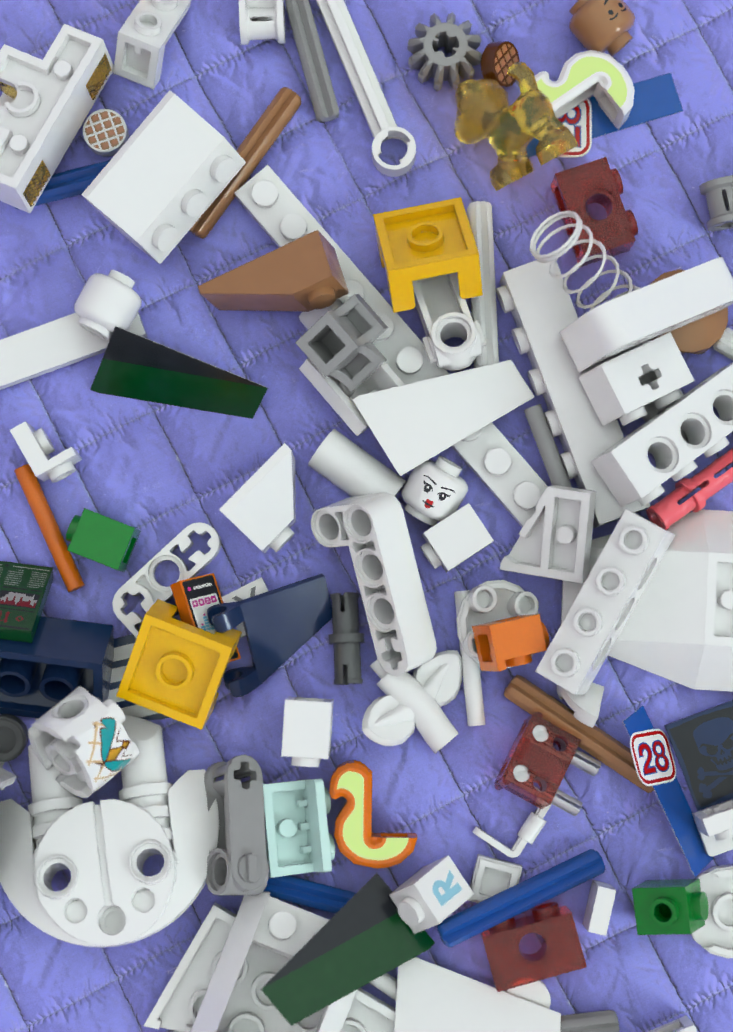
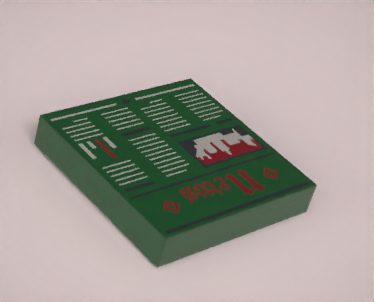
(22, 599)

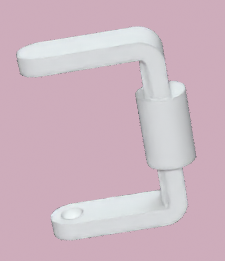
(527, 833)

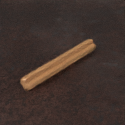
(252, 151)
(593, 740)

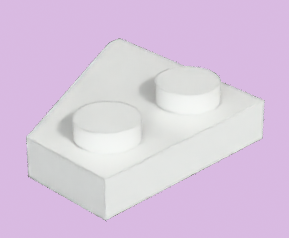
(556, 537)

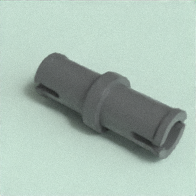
(346, 638)

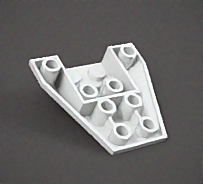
(686, 610)

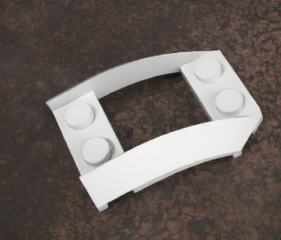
(276, 928)

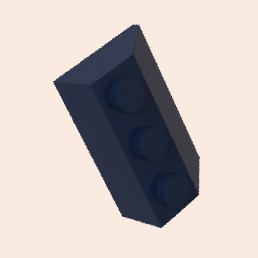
(54, 665)

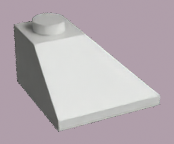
(267, 502)

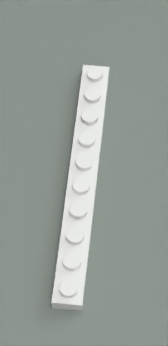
(484, 451)

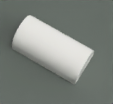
(353, 468)

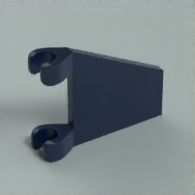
(275, 627)

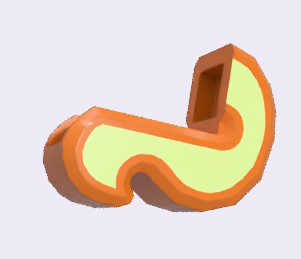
(354, 821)

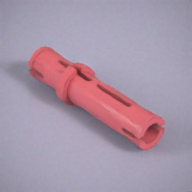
(668, 511)

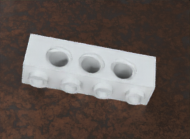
(626, 463)
(604, 603)

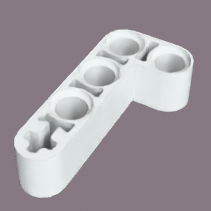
(648, 313)
(385, 575)

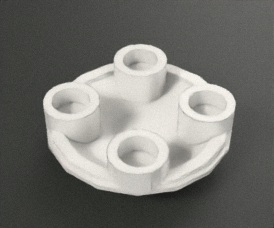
(491, 603)

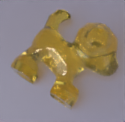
(486, 113)

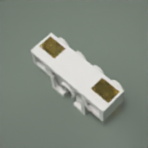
(45, 108)

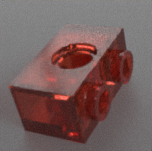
(601, 185)
(557, 955)

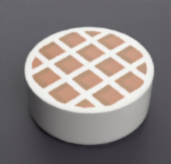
(105, 132)

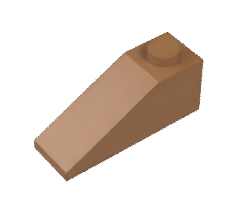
(290, 278)

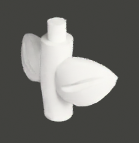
(415, 702)

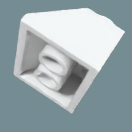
(164, 177)

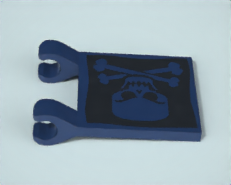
(705, 753)

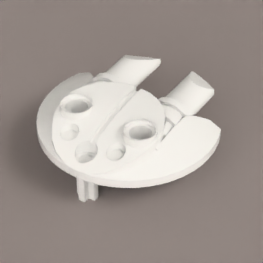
(106, 848)

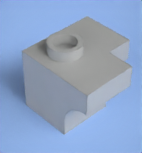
(343, 342)

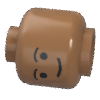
(602, 24)

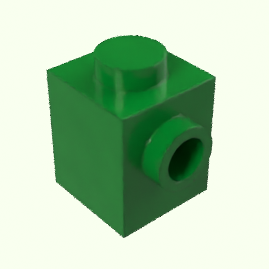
(669, 907)

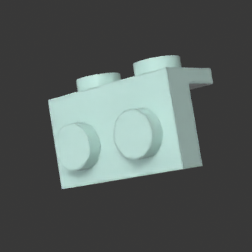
(297, 827)

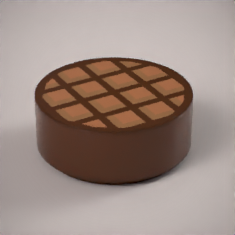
(497, 59)

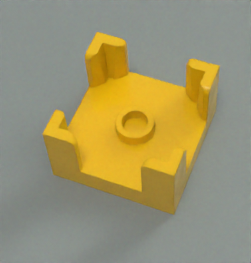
(427, 244)
(176, 666)

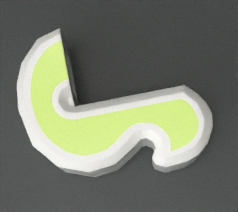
(589, 75)

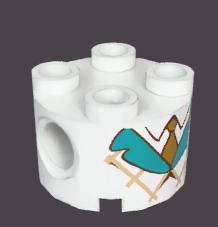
(83, 741)

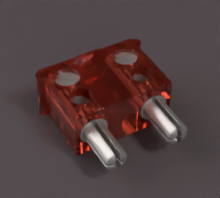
(536, 760)

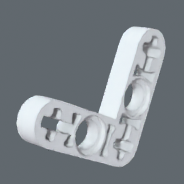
(144, 580)

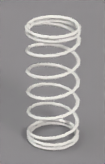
(572, 241)

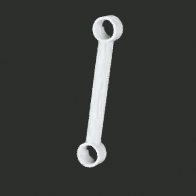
(366, 87)

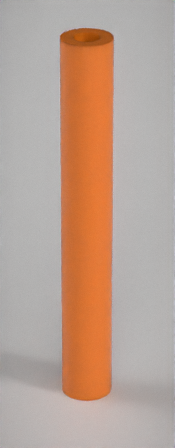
(49, 528)

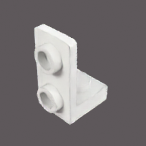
(144, 38)

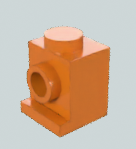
(510, 641)

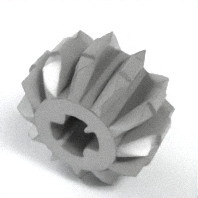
(454, 40)

